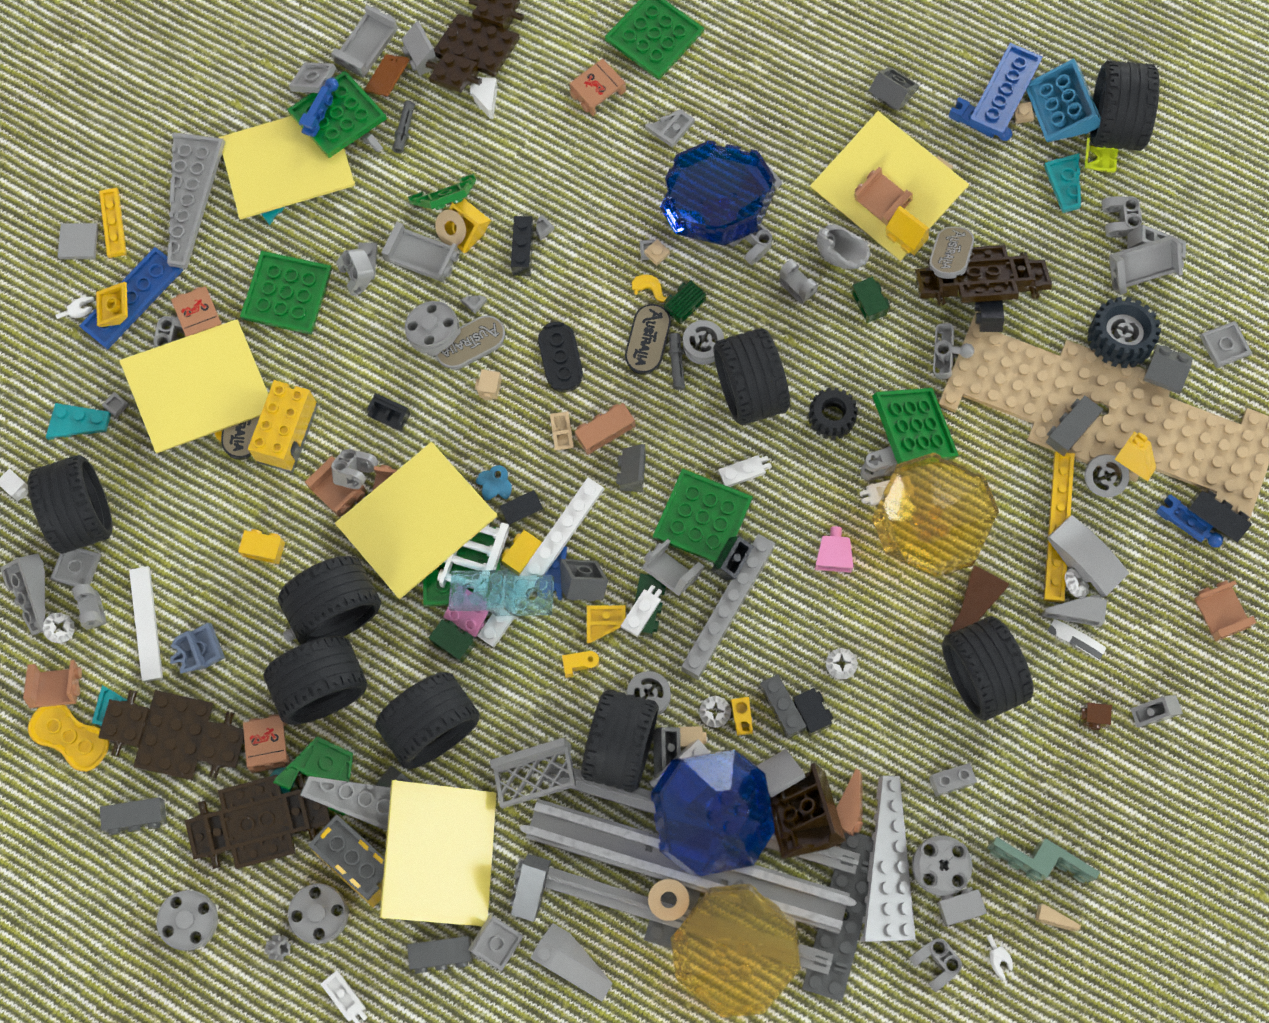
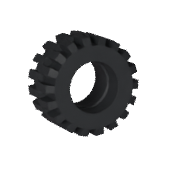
(835, 399)

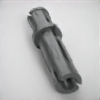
(402, 132)
(676, 361)

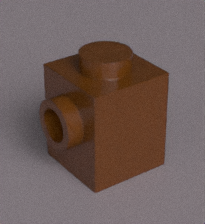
(1096, 715)

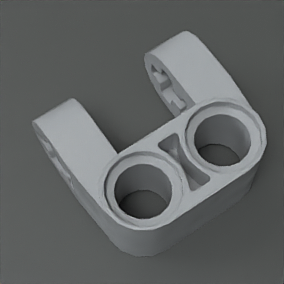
(1126, 215)
(759, 249)
(358, 268)
(796, 282)
(168, 335)
(882, 465)
(346, 468)
(90, 606)
(941, 960)

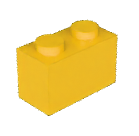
(261, 546)
(520, 552)

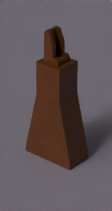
(980, 594)

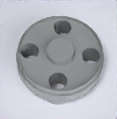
(432, 327)
(942, 865)
(318, 913)
(187, 920)

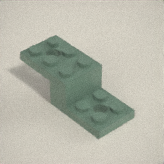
(1042, 860)

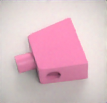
(835, 552)

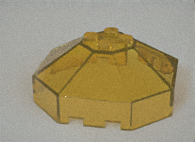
(935, 515)
(736, 950)

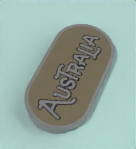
(951, 252)
(474, 342)

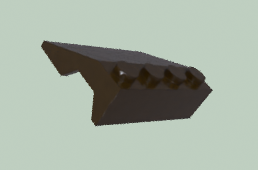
(806, 816)

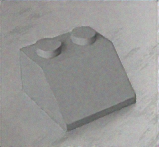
(418, 49)

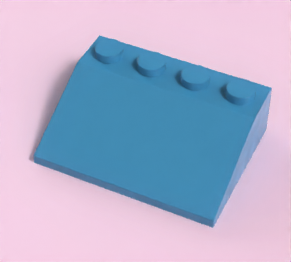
(1063, 102)

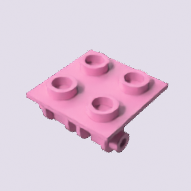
(467, 620)

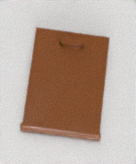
(386, 75)

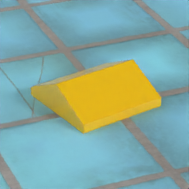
(112, 305)

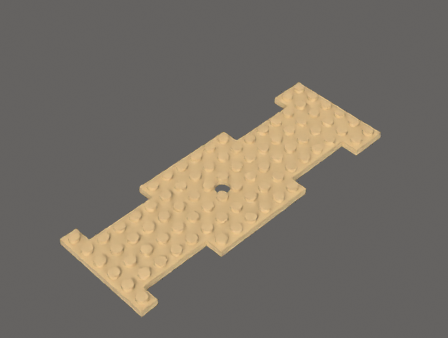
(1183, 438)

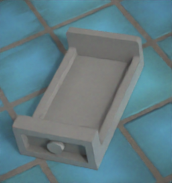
(366, 41)
(420, 253)
(1145, 263)

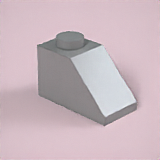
(1156, 710)

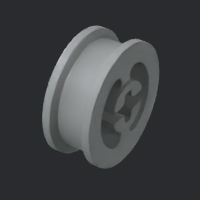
(696, 333)
(1111, 490)
(636, 685)

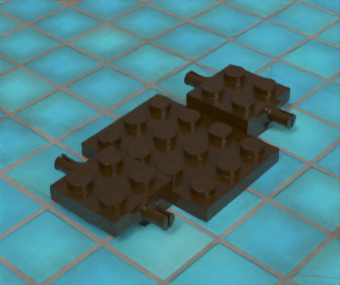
(475, 44)
(988, 278)
(172, 734)
(254, 823)

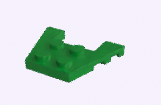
(446, 195)
(318, 760)

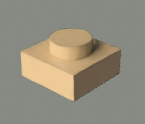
(1024, 113)
(657, 252)

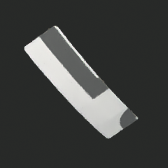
(1077, 638)

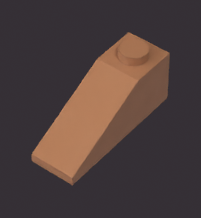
(851, 805)

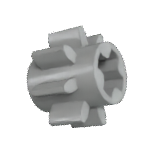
(277, 947)

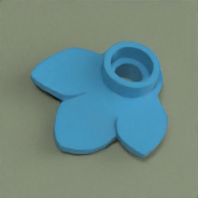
(493, 486)

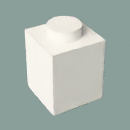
(13, 485)

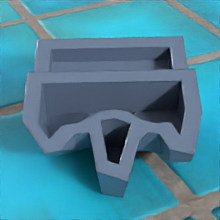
(197, 649)

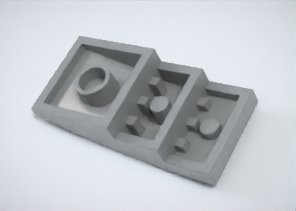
(1088, 555)

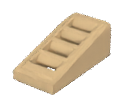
(1052, 917)

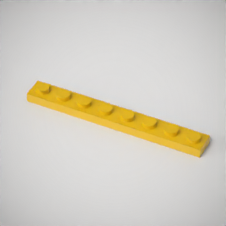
(1059, 511)

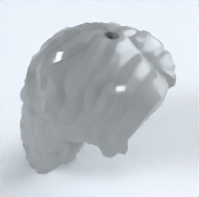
(842, 247)

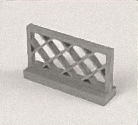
(533, 756)

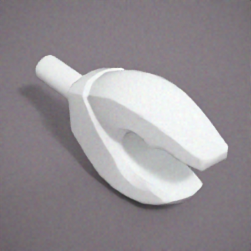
(75, 309)
(998, 955)

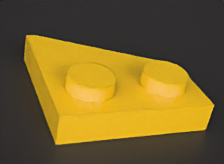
(603, 620)

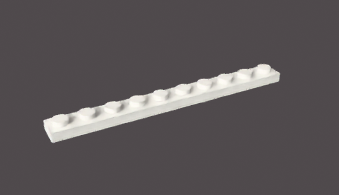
(548, 551)

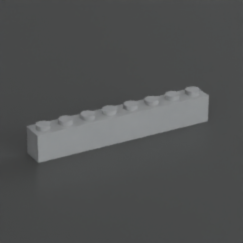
(727, 609)

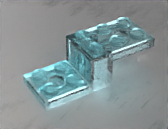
(501, 593)

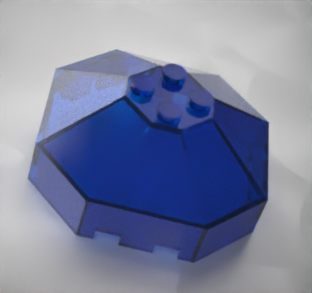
(717, 193)
(713, 812)

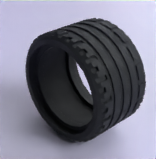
(1127, 105)
(751, 376)
(70, 504)
(329, 599)
(988, 668)
(315, 680)
(427, 720)
(619, 740)

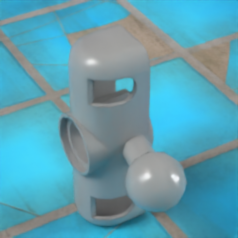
(945, 361)

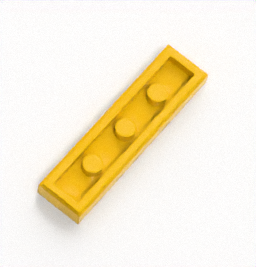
(112, 222)

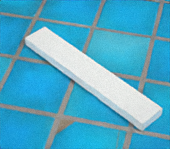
(146, 624)

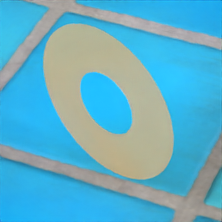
(450, 215)
(658, 909)

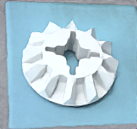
(1076, 584)
(60, 636)
(835, 670)
(721, 718)

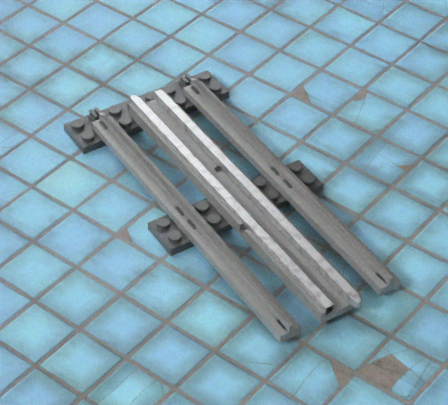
(638, 851)

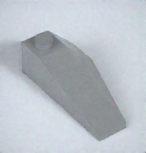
(27, 581)
(567, 958)

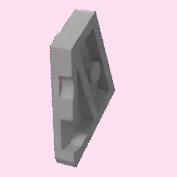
(671, 127)

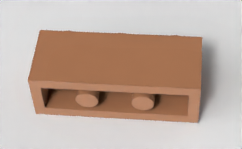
(605, 428)

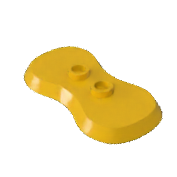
(74, 740)

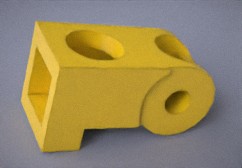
(579, 661)
(742, 716)

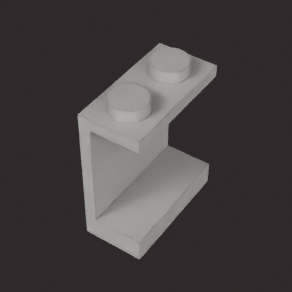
(670, 571)

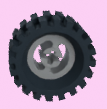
(1130, 320)

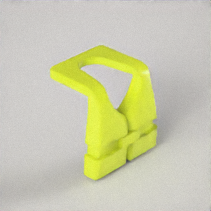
(1105, 159)

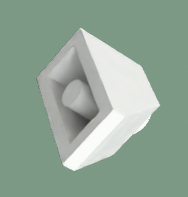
(485, 95)

